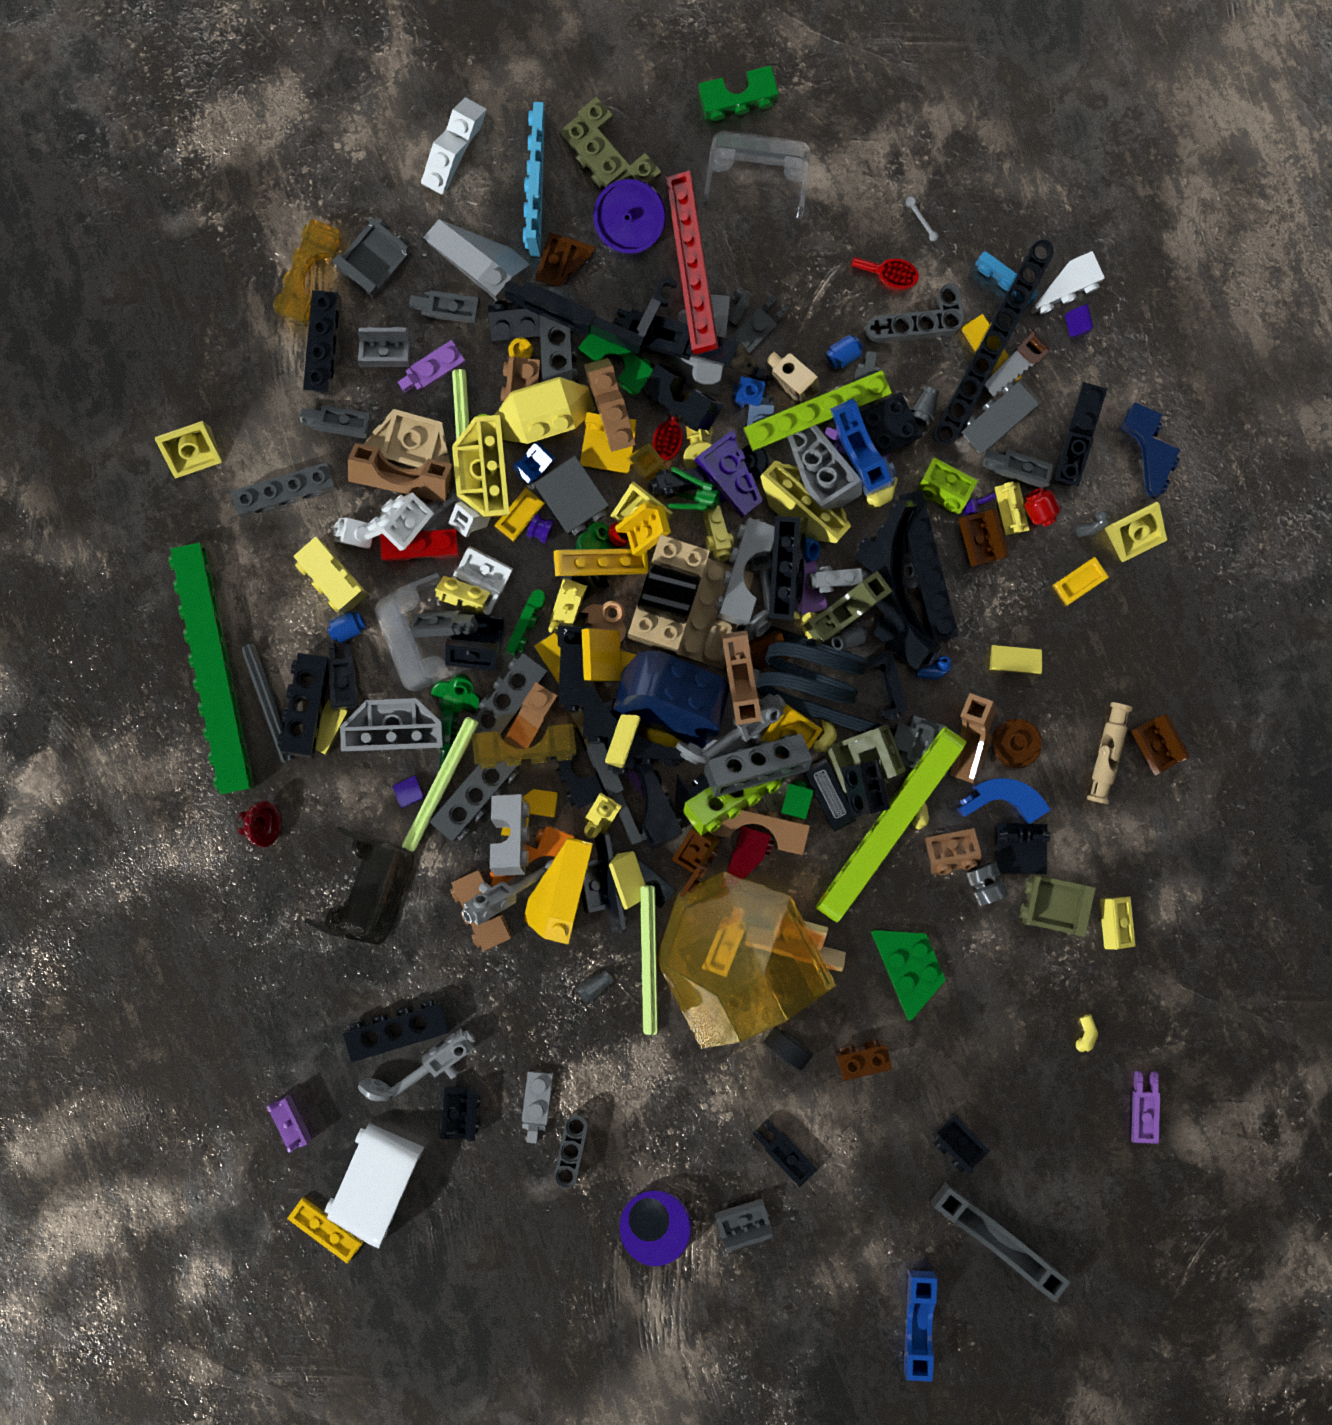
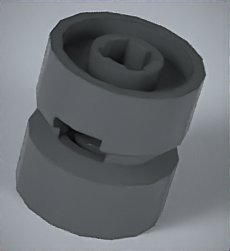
(987, 892)

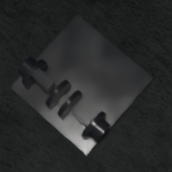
(890, 424)
(1022, 848)

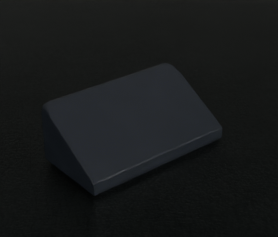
(663, 889)

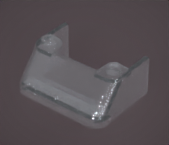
(733, 146)
(413, 671)

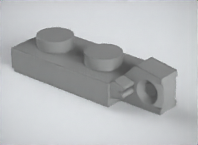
(536, 1103)

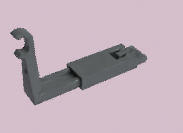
(611, 783)

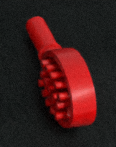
(893, 272)
(668, 438)

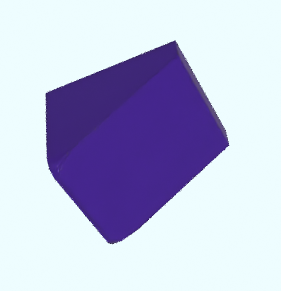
(1079, 321)
(408, 792)

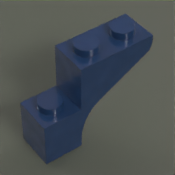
(1157, 456)

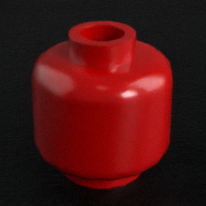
(1042, 507)

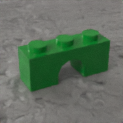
(719, 102)
(635, 371)

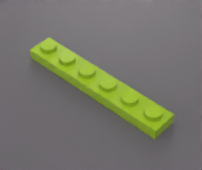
(815, 410)

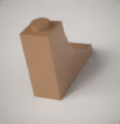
(532, 716)

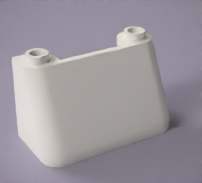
(374, 1184)

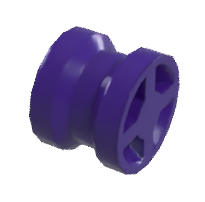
(540, 528)

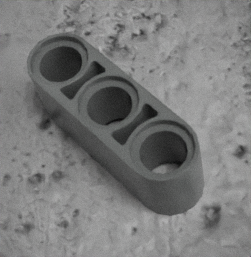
(566, 1161)

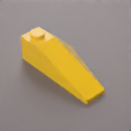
(556, 898)

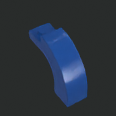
(858, 446)
(1022, 796)

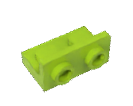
(947, 486)

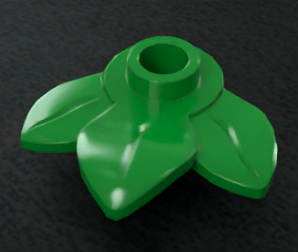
(592, 539)
(454, 697)

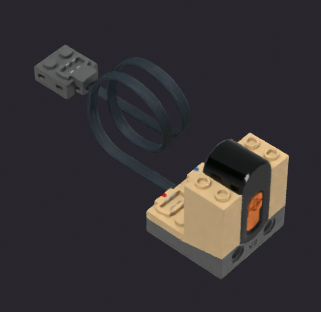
(680, 618)

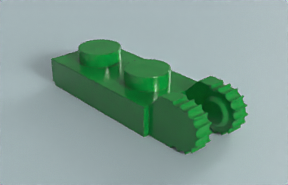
(526, 621)

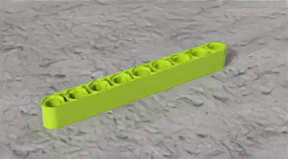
(891, 824)

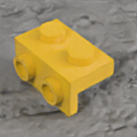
(644, 527)

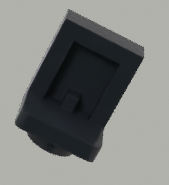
(573, 632)

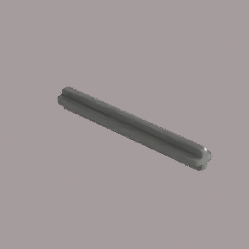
(265, 695)

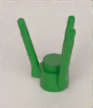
(705, 498)

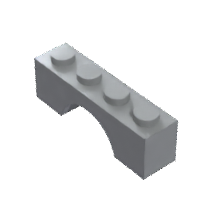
(737, 602)

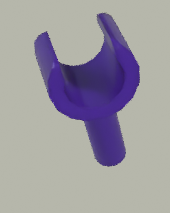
(972, 504)

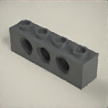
(551, 351)
(284, 490)
(519, 665)
(724, 781)
(445, 819)

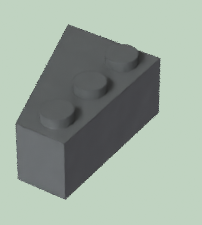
(1000, 416)

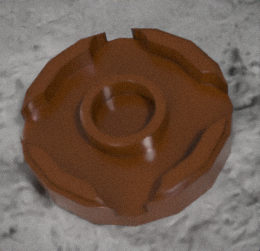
(1016, 743)

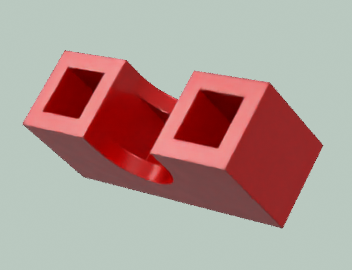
(431, 544)

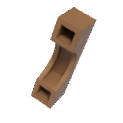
(371, 468)
(789, 835)

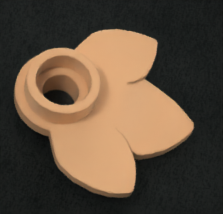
(600, 620)

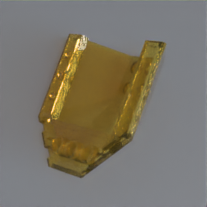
(739, 960)

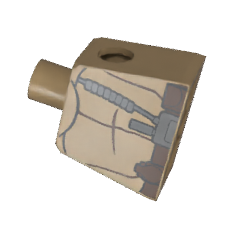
(793, 377)

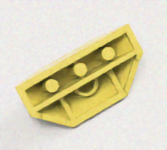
(544, 410)
(481, 467)
(789, 498)

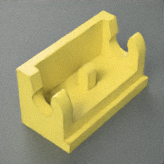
(567, 603)

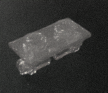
(442, 511)

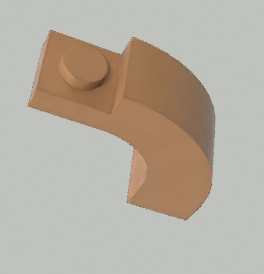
(741, 677)

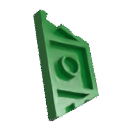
(910, 967)

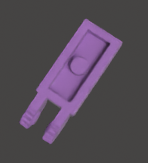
(1145, 1110)

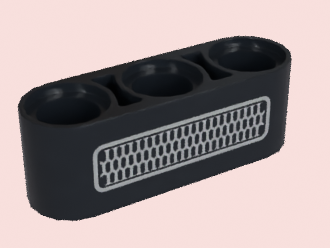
(829, 794)

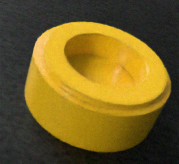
(521, 348)

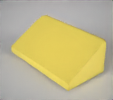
(1016, 659)
(330, 727)
(622, 740)
(627, 878)
(1117, 923)

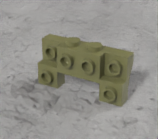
(598, 154)

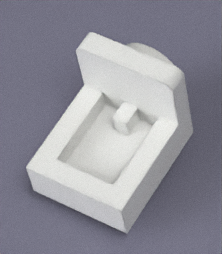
(351, 533)

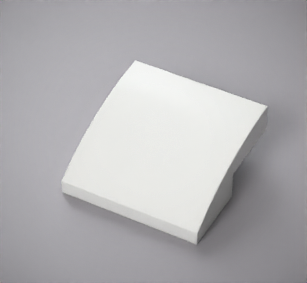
(485, 572)

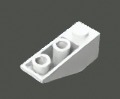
(1077, 276)

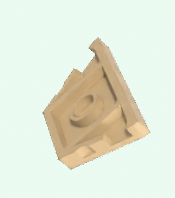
(410, 439)

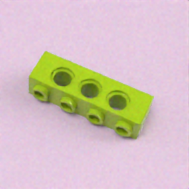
(705, 819)

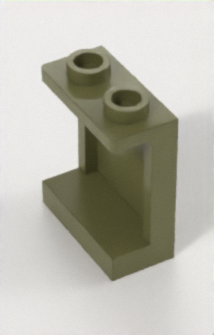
(867, 747)
(1057, 905)

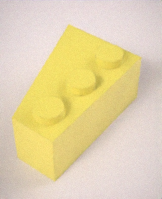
(329, 576)

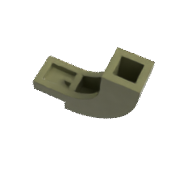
(848, 608)

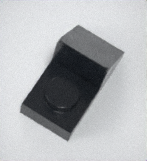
(683, 792)

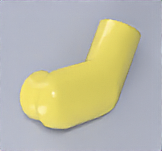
(882, 497)
(827, 739)
(921, 818)
(1090, 1034)

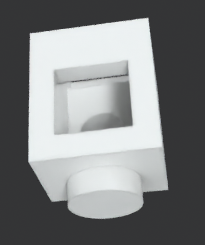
(466, 519)

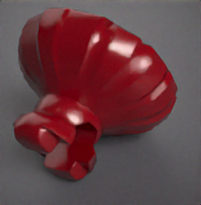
(261, 824)

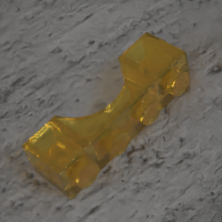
(318, 243)
(492, 748)

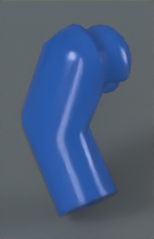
(936, 670)

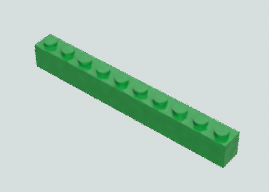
(211, 668)

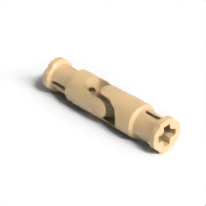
(1108, 758)

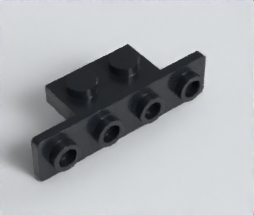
(599, 886)

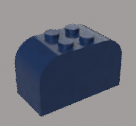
(673, 697)

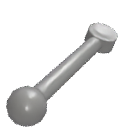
(910, 202)

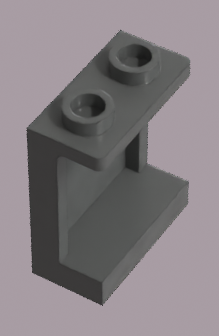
(373, 257)
(572, 496)

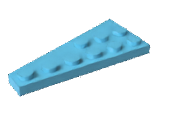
(534, 183)

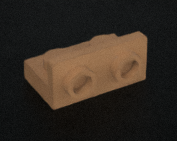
(520, 374)
(953, 851)

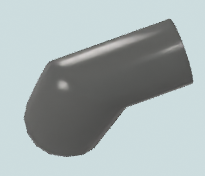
(1094, 527)

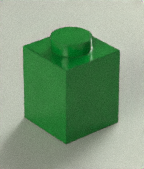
(797, 799)

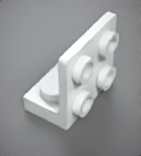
(400, 520)

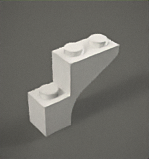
(450, 146)

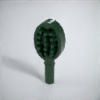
(449, 728)

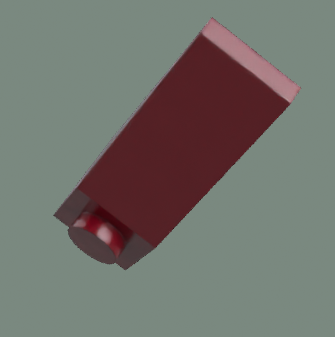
(749, 851)

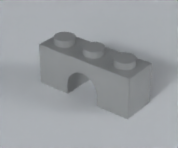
(511, 855)

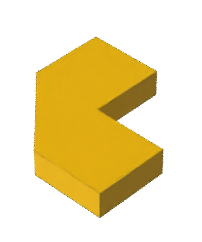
(540, 803)

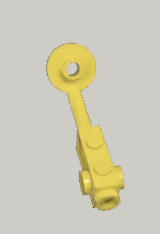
(717, 537)

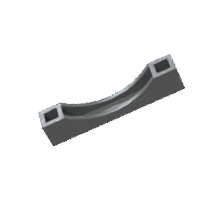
(1000, 1241)

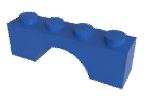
(919, 1320)

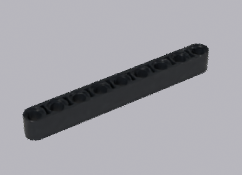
(995, 330)

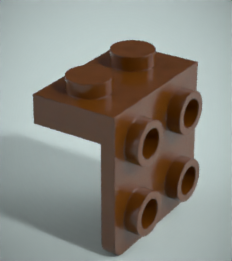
(693, 856)

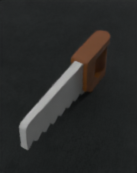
(1017, 363)

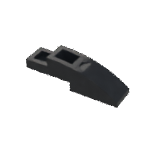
(1080, 433)

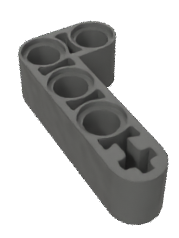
(913, 319)

